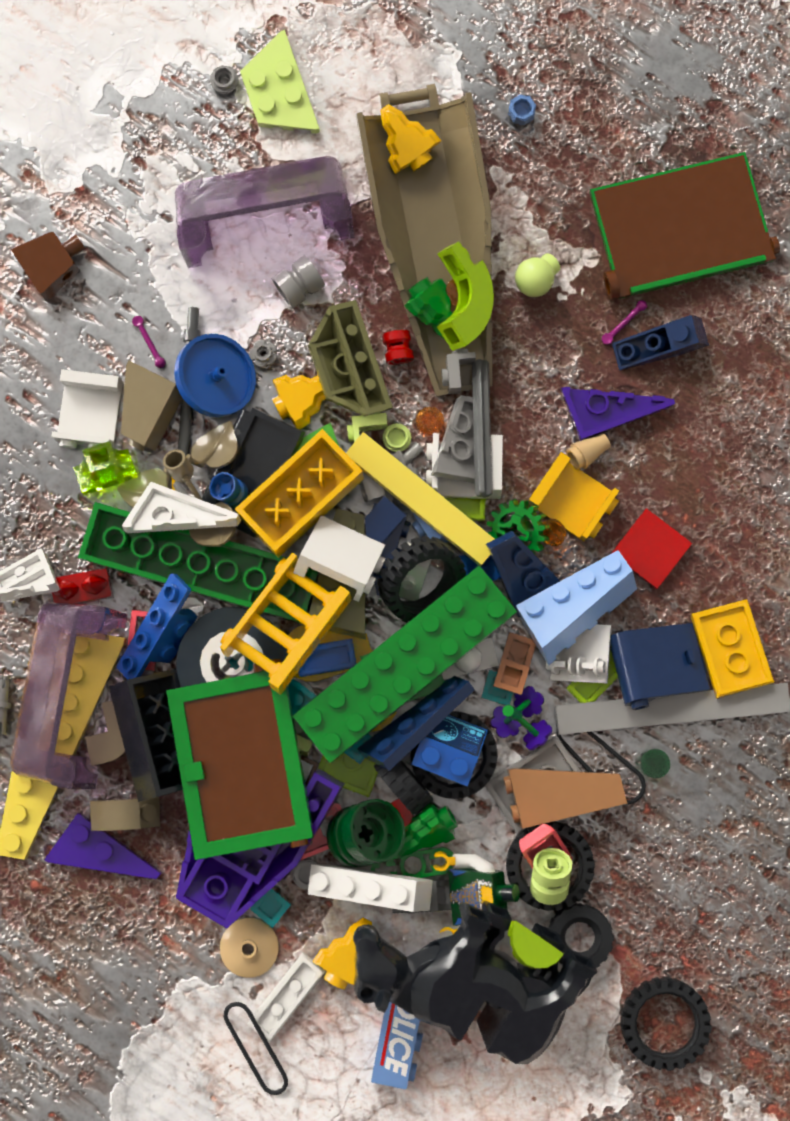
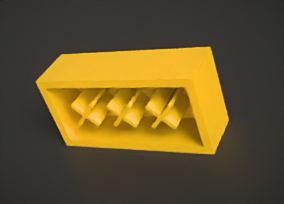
(300, 493)

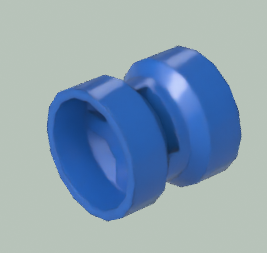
(228, 489)

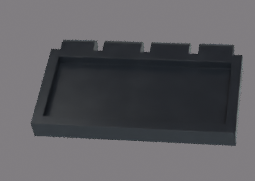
(261, 451)

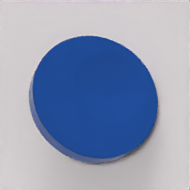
(215, 375)

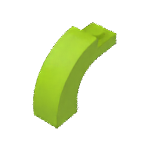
(474, 297)

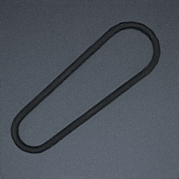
(637, 772)

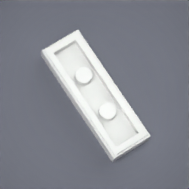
(287, 996)

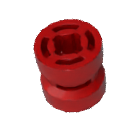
(398, 347)

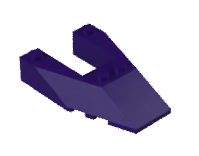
(233, 882)

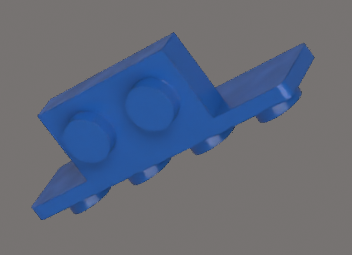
(160, 631)

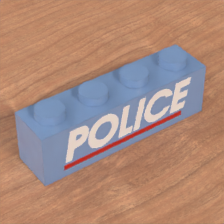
(396, 1047)

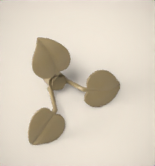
(216, 450)

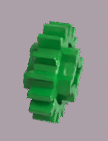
(522, 521)

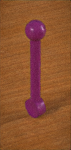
(138, 322)
(607, 338)

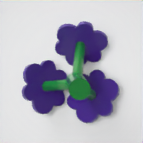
(509, 719)

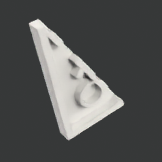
(170, 510)

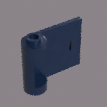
(658, 663)

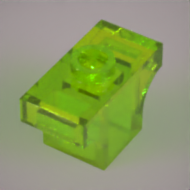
(104, 468)

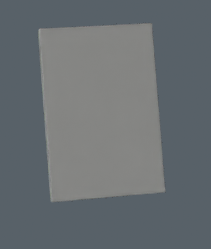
(546, 757)

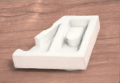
(28, 577)

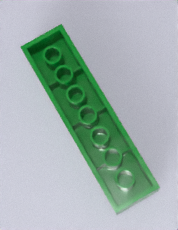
(223, 573)
(404, 664)

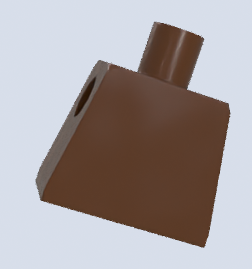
(49, 262)

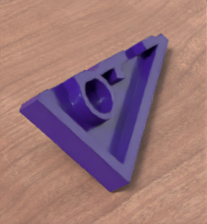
(602, 411)
(97, 851)

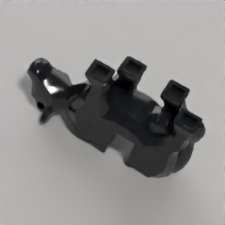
(459, 972)

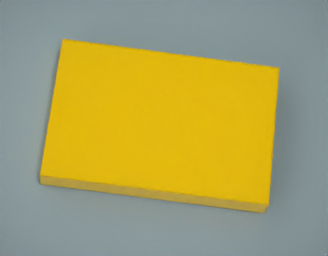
(732, 648)

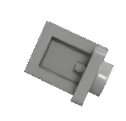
(451, 374)

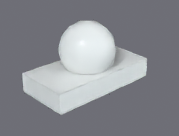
(478, 659)

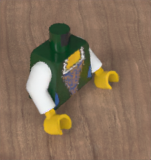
(473, 882)

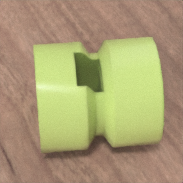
(551, 876)

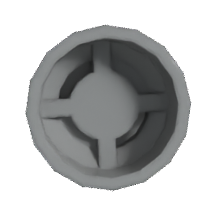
(297, 282)

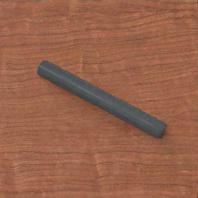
(482, 428)

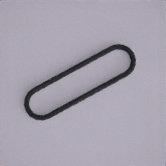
(267, 1045)

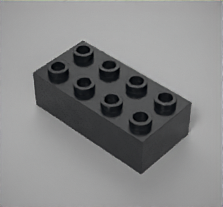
(148, 732)

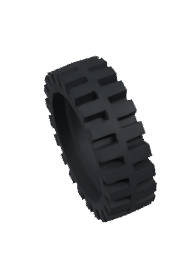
(405, 561)
(477, 782)
(585, 871)
(700, 1034)

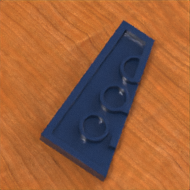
(414, 725)

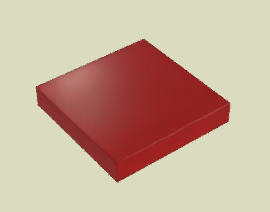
(652, 548)

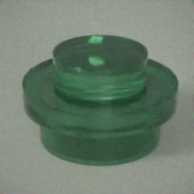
(655, 763)

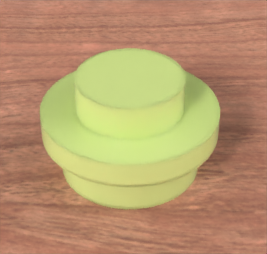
(396, 437)

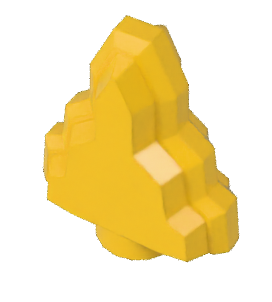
(407, 140)
(298, 398)
(339, 958)

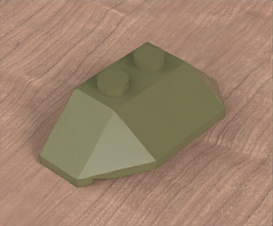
(348, 362)

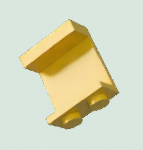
(573, 498)

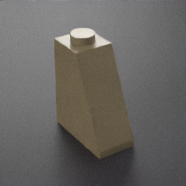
(147, 406)

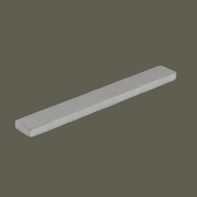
(671, 709)

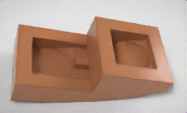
(514, 663)

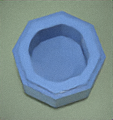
(522, 109)

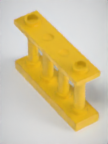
(297, 650)

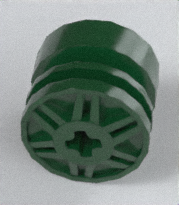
(379, 831)

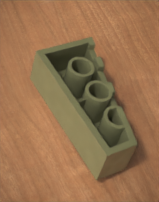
(353, 619)

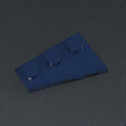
(519, 568)

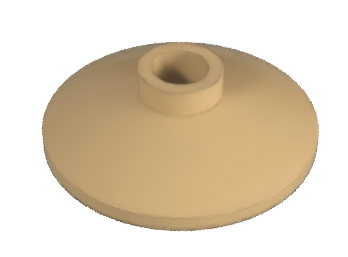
(257, 934)

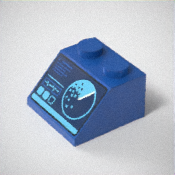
(451, 750)

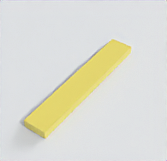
(420, 498)

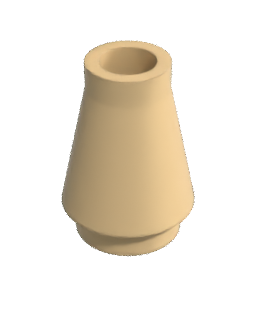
(587, 451)

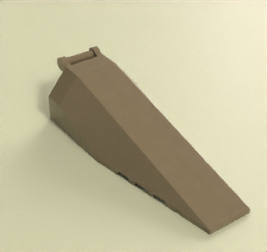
(431, 210)

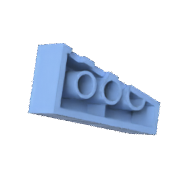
(575, 604)

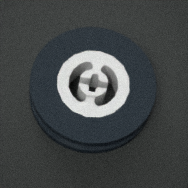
(202, 646)

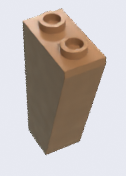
(558, 794)

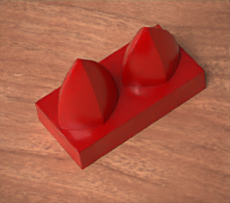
(84, 587)

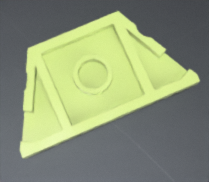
(278, 89)

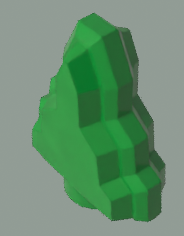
(430, 302)
(429, 829)

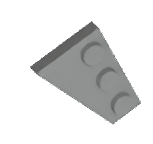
(456, 451)

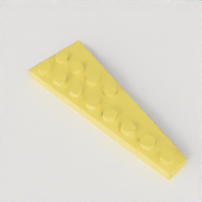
(29, 799)

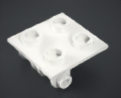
(585, 659)

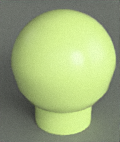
(536, 275)

